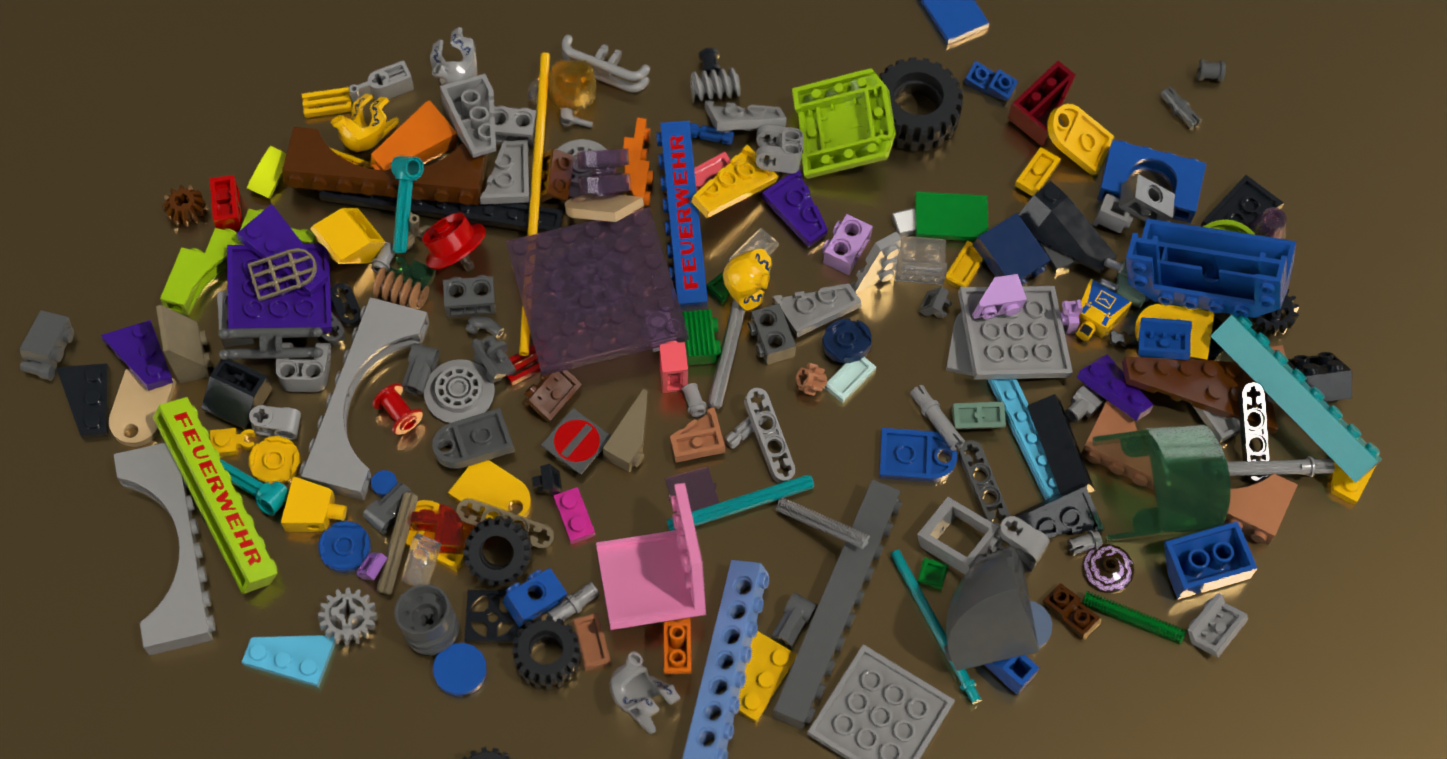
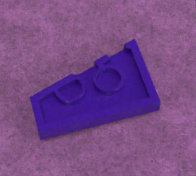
(1109, 381)

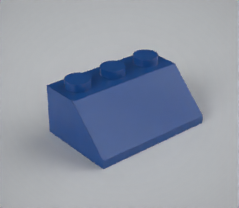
(1208, 560)

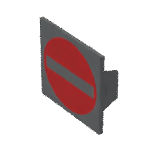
(576, 441)

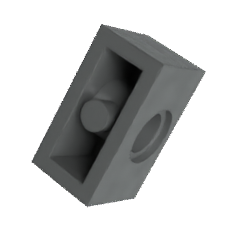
(1146, 199)

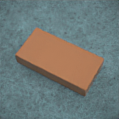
(592, 642)

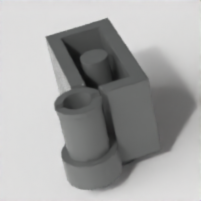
(45, 344)

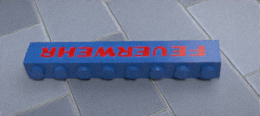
(683, 216)

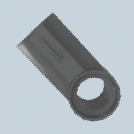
(421, 363)
(384, 513)
(796, 615)

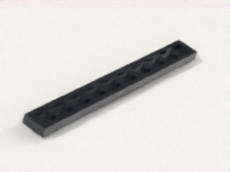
(499, 215)

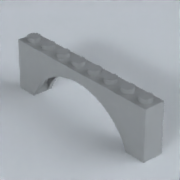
(381, 332)
(183, 613)

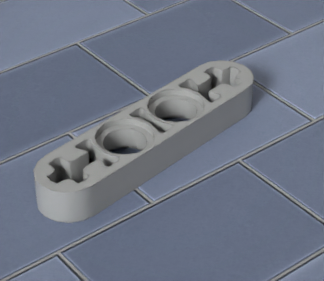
(772, 434)

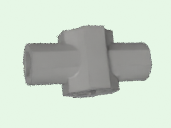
(1084, 402)

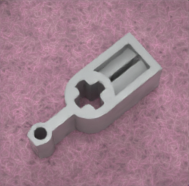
(385, 83)

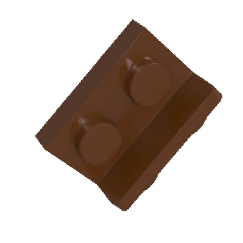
(556, 175)
(551, 393)

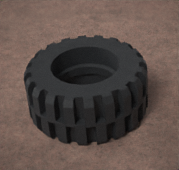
(934, 83)

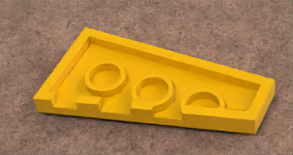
(733, 184)

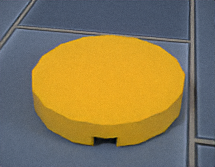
(274, 460)

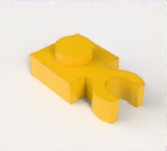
(228, 441)

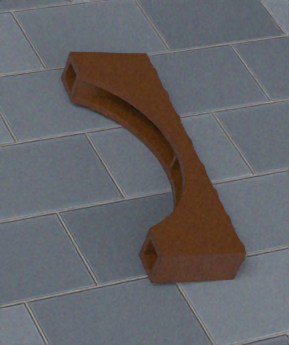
(315, 166)

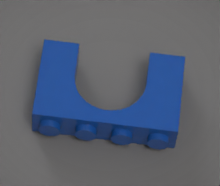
(1182, 174)

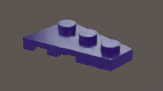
(796, 208)
(141, 353)

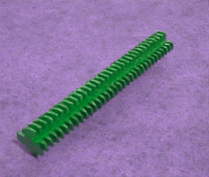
(1134, 616)

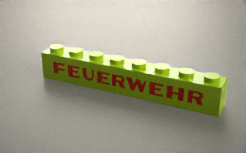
(215, 495)

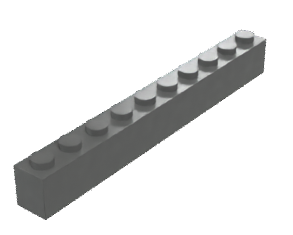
(835, 608)

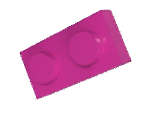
(574, 515)

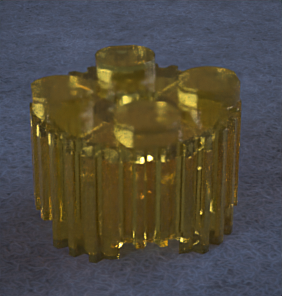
(572, 85)

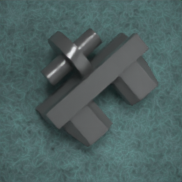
(493, 356)

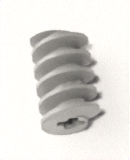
(714, 84)

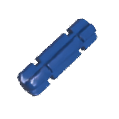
(710, 133)

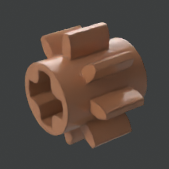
(811, 379)

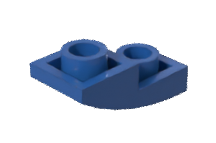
(988, 82)

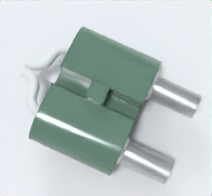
(1122, 286)

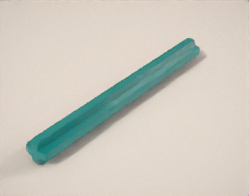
(749, 500)

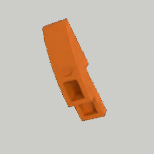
(638, 166)
(677, 646)

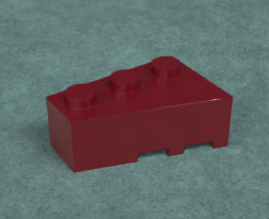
(1034, 105)

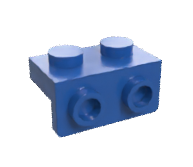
(1164, 338)

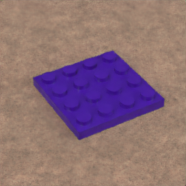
(281, 311)

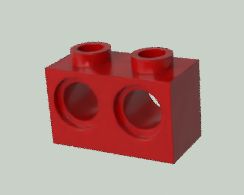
(226, 203)

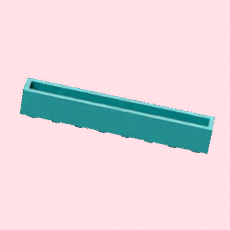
(1296, 397)

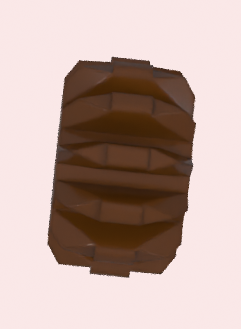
(184, 205)

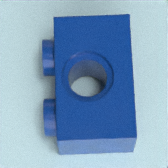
(524, 608)

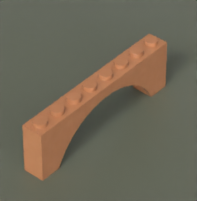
(1255, 507)

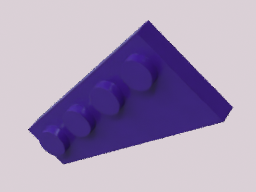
(271, 235)

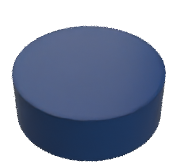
(383, 482)

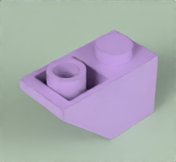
(1002, 297)

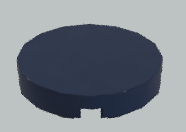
(847, 341)

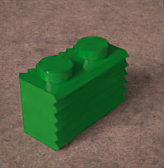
(701, 346)

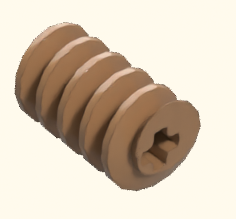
(399, 292)

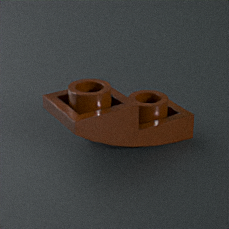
(1071, 611)

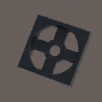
(494, 596)

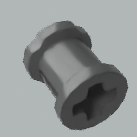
(1211, 70)

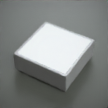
(904, 222)

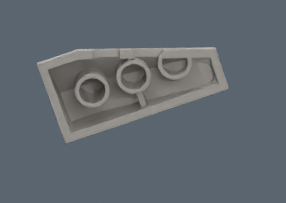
(471, 113)

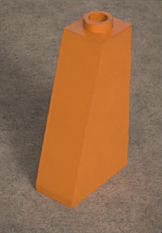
(421, 136)

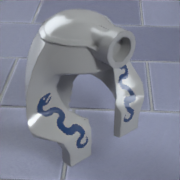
(454, 71)
(634, 688)

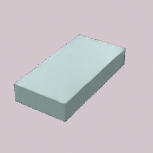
(849, 378)

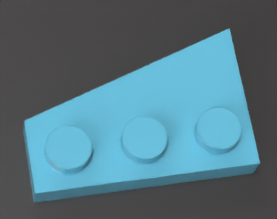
(291, 656)

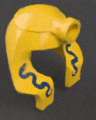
(355, 132)
(746, 276)

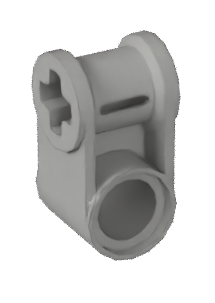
(275, 422)

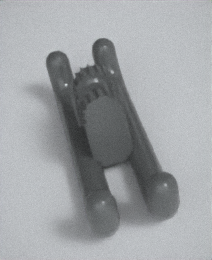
(270, 343)

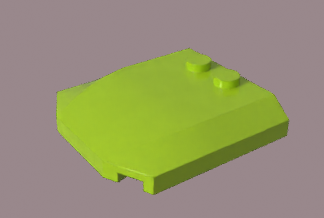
(844, 122)

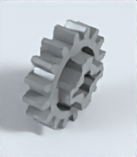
(334, 615)

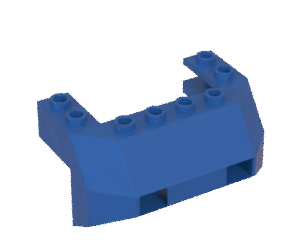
(1210, 268)

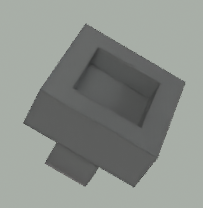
(934, 301)

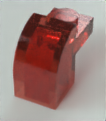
(445, 524)

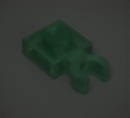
(416, 271)

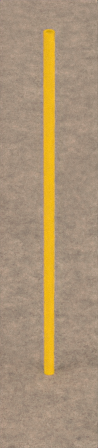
(536, 178)

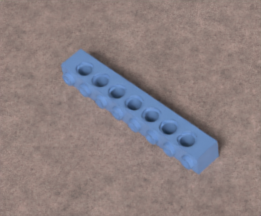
(733, 602)

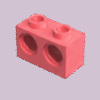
(673, 366)

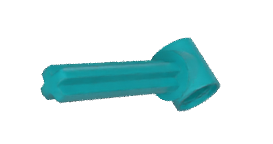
(406, 170)
(269, 496)

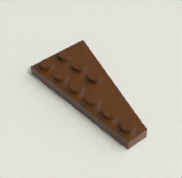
(1203, 383)

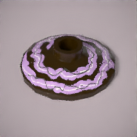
(1102, 577)

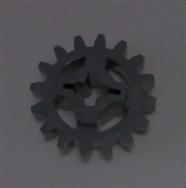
(1271, 320)

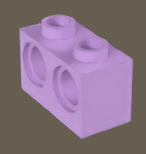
(850, 245)

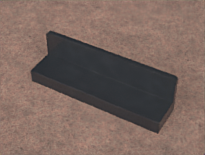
(1059, 444)

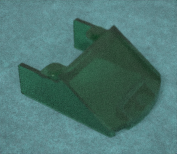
(1187, 479)

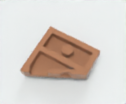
(698, 438)

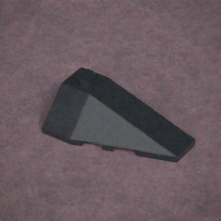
(1061, 225)

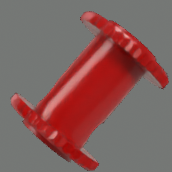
(391, 401)

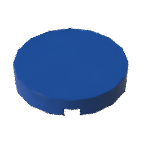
(344, 546)
(460, 669)

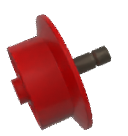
(452, 241)

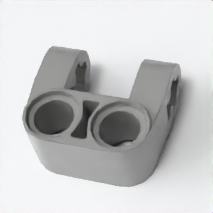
(785, 148)
(303, 370)
(1029, 544)

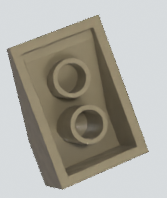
(184, 345)

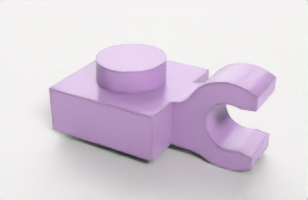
(1070, 315)

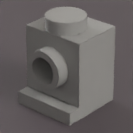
(1111, 215)

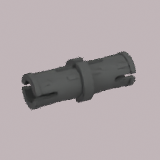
(1181, 108)

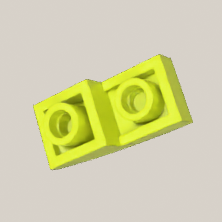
(268, 172)

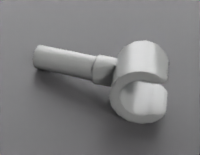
(567, 118)

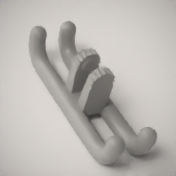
(604, 70)

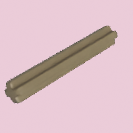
(397, 543)

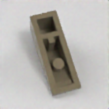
(627, 441)

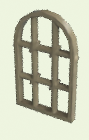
(272, 268)

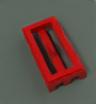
(527, 362)

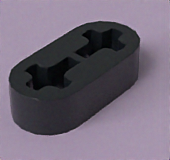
(341, 307)

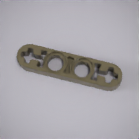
(505, 514)

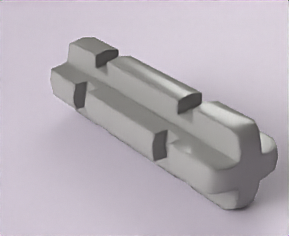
(742, 431)

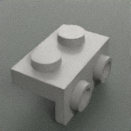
(1216, 626)

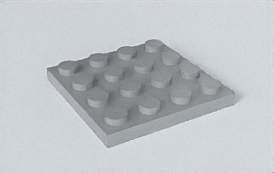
(1019, 344)
(880, 711)

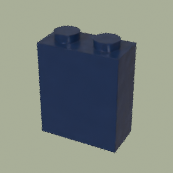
(1012, 250)

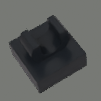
(548, 480)

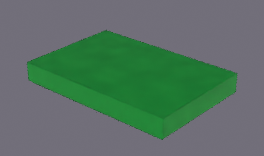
(950, 216)

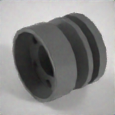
(427, 619)

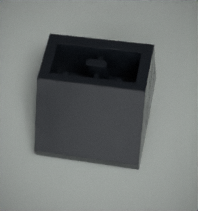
(1326, 374)
(234, 392)

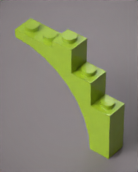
(197, 270)

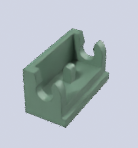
(978, 415)

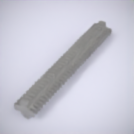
(821, 523)

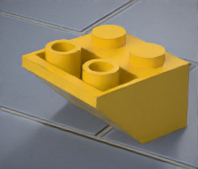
(348, 237)

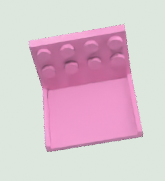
(654, 574)

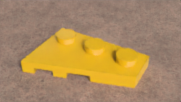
(764, 675)

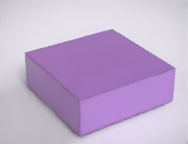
(371, 566)

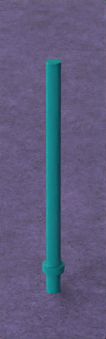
(968, 685)

